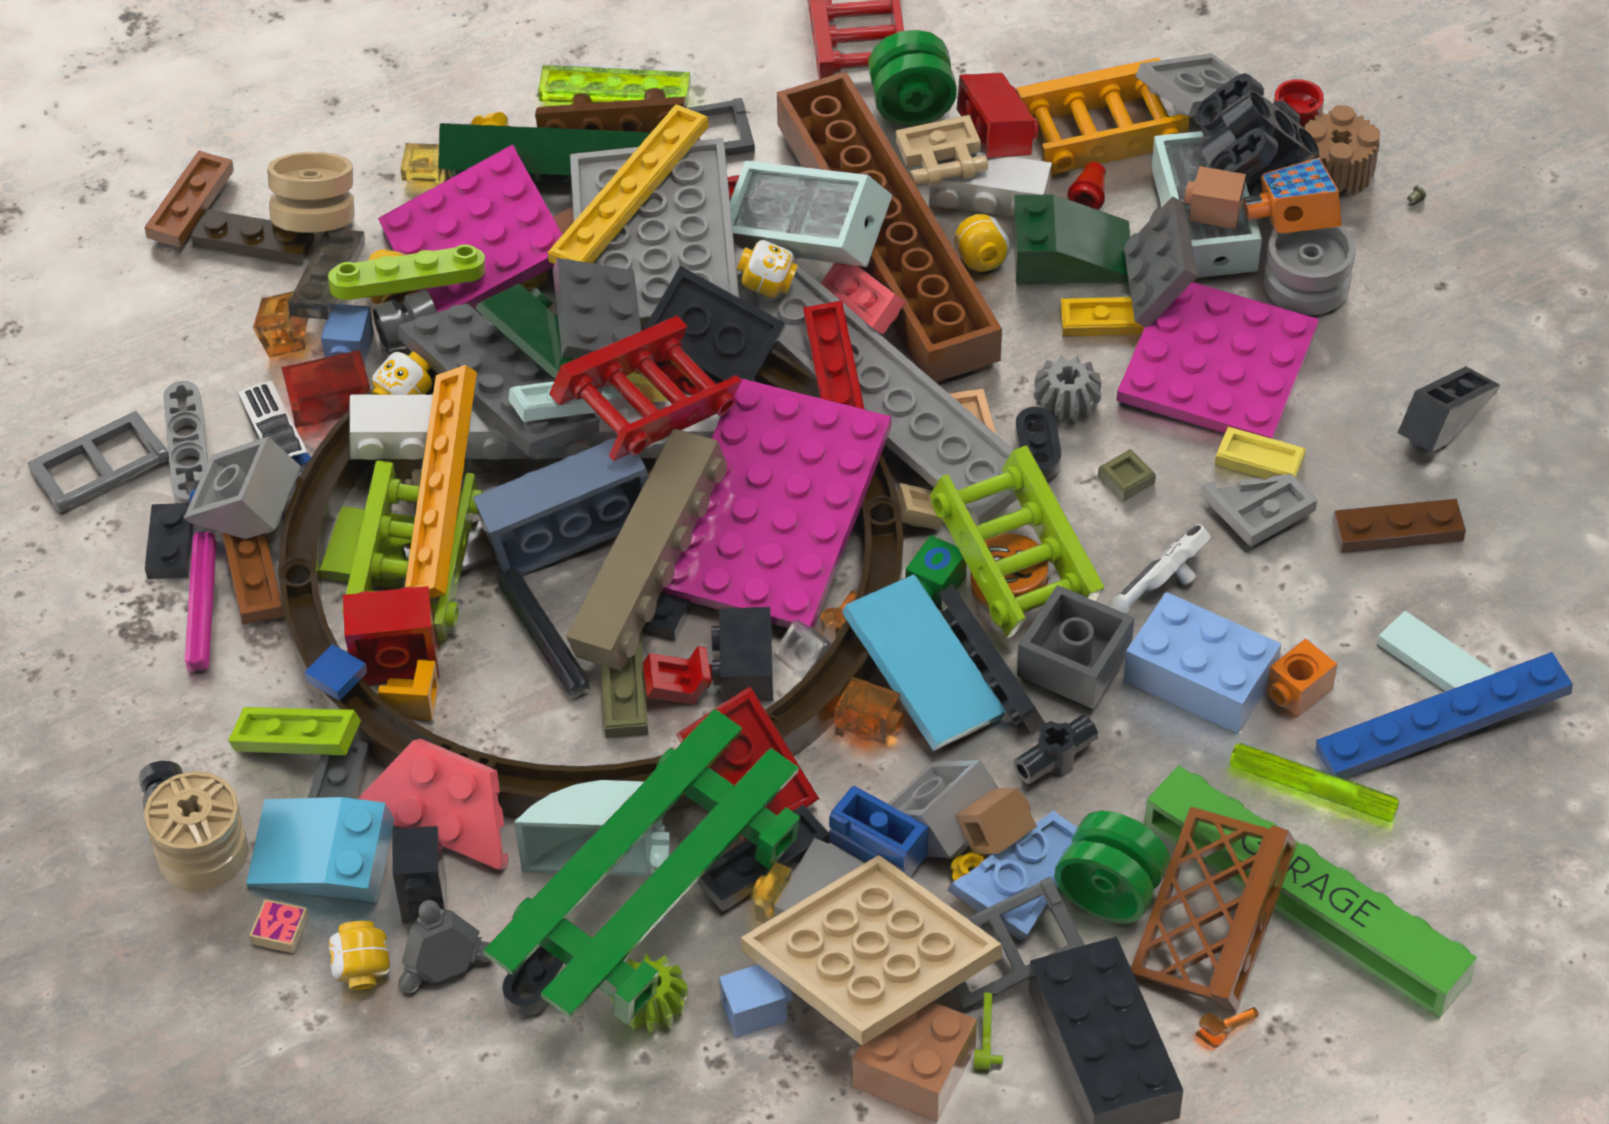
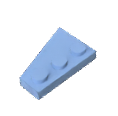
(1016, 870)

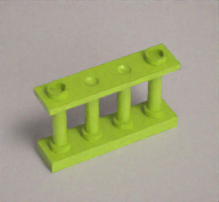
(1039, 511)
(380, 526)

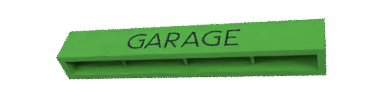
(1326, 900)

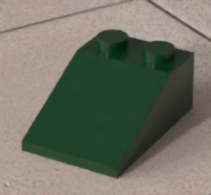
(1067, 242)

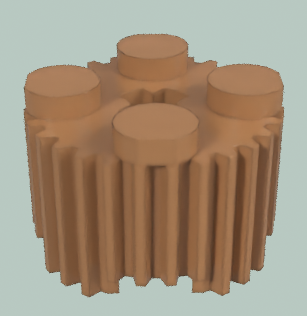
(1346, 147)

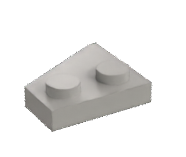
(1261, 505)

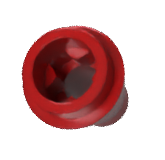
(1089, 186)

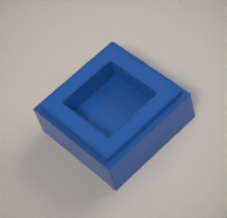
(335, 672)

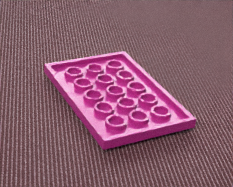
(783, 505)

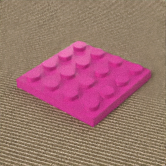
(482, 207)
(1219, 361)

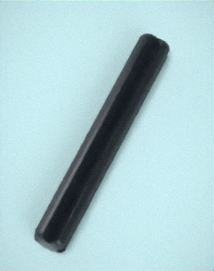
(543, 633)

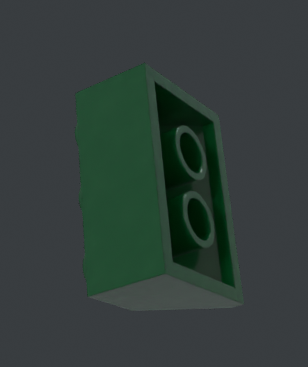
(528, 324)

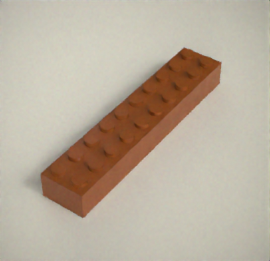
(944, 313)

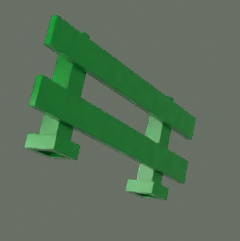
(600, 960)

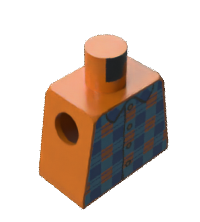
(1297, 198)

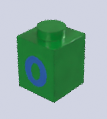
(937, 568)

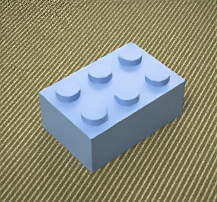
(1201, 662)

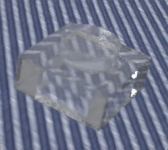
(801, 648)

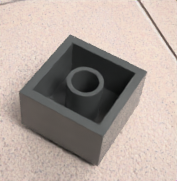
(1074, 646)

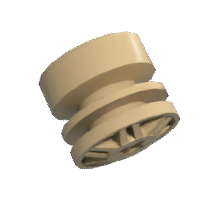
(196, 830)

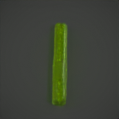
(1314, 782)

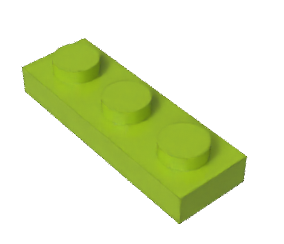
(294, 730)

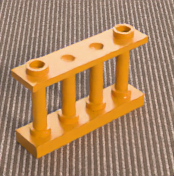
(1091, 91)

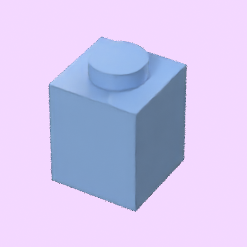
(753, 1000)

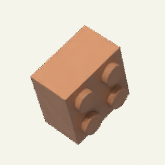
(917, 1060)

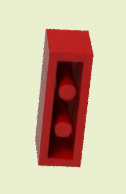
(997, 114)

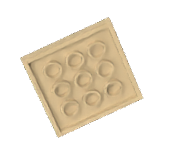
(871, 949)

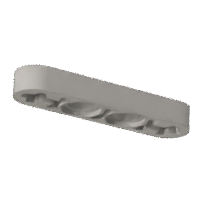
(188, 445)

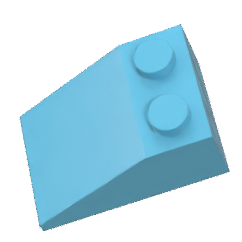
(322, 847)

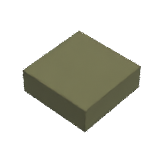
(1126, 475)

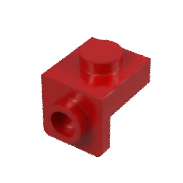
(677, 677)

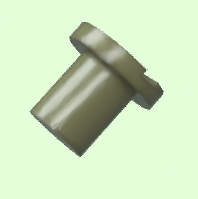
(1418, 193)

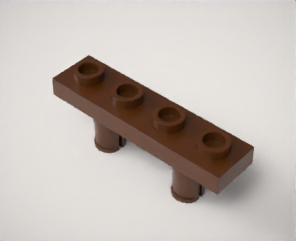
(609, 116)

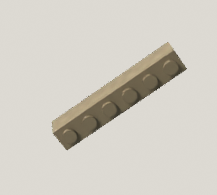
(647, 550)

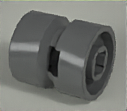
(391, 314)

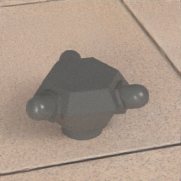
(439, 947)

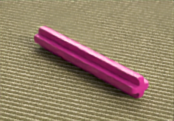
(200, 601)

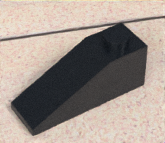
(1445, 408)

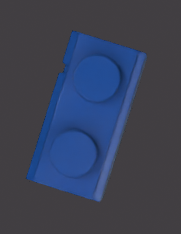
(874, 828)

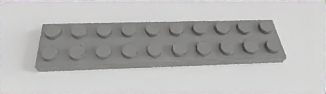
(927, 423)

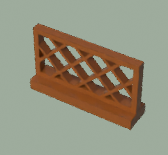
(1249, 922)

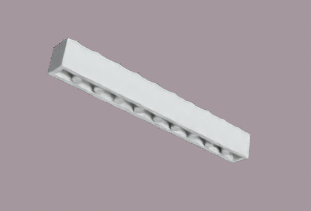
(399, 428)

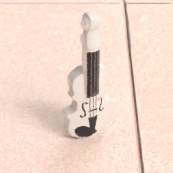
(1160, 570)

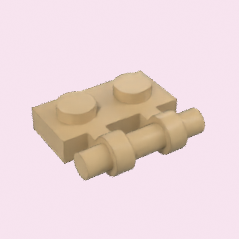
(941, 141)

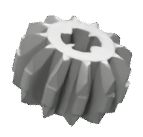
(1067, 388)

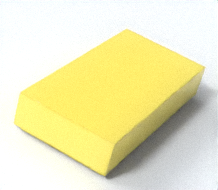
(1258, 455)

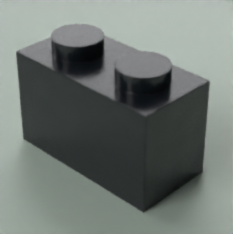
(744, 652)
(418, 870)

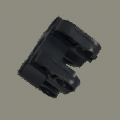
(1251, 132)

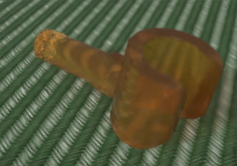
(835, 614)
(1216, 1031)

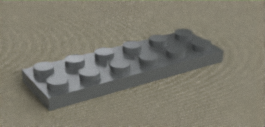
(466, 338)

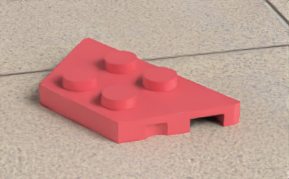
(446, 791)

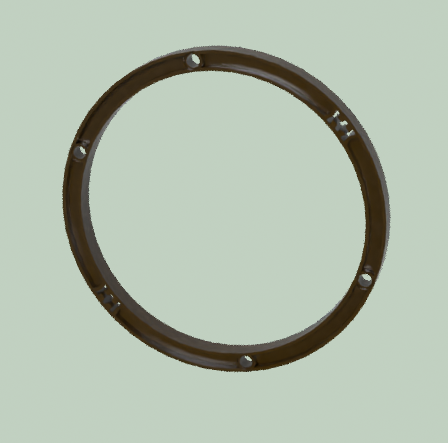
(798, 716)

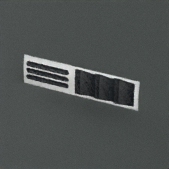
(271, 417)

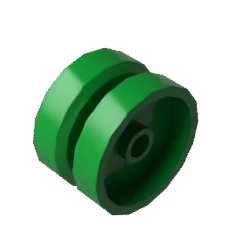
(912, 78)
(1112, 867)

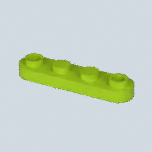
(406, 272)

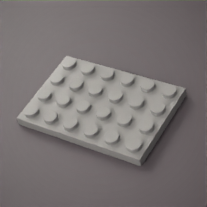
(678, 225)

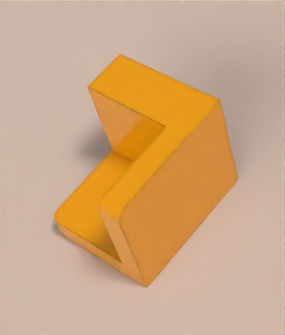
(415, 697)

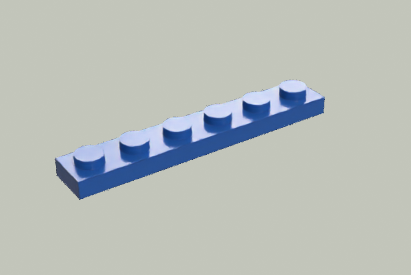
(1444, 716)

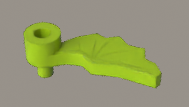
(983, 1056)

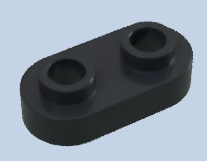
(1044, 442)
(533, 979)

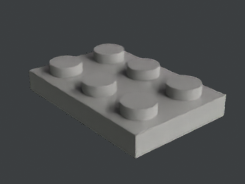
(1186, 79)

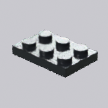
(722, 331)

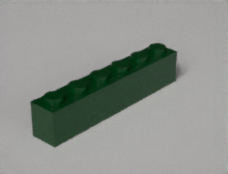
(540, 149)

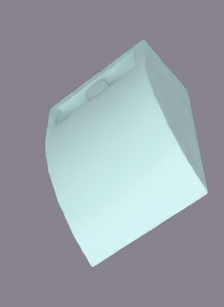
(566, 819)

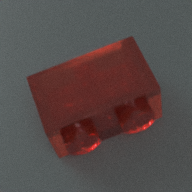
(323, 387)

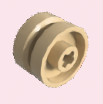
(311, 192)

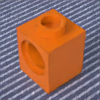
(1301, 678)

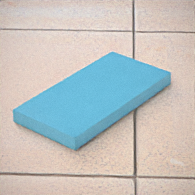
(923, 662)

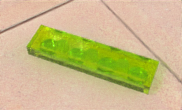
(608, 84)

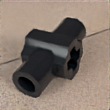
(1056, 749)

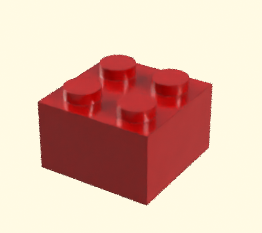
(390, 632)

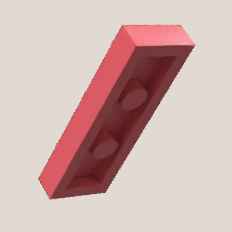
(864, 295)

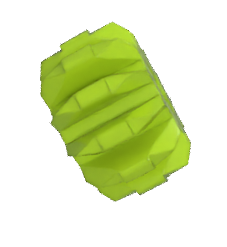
(669, 996)

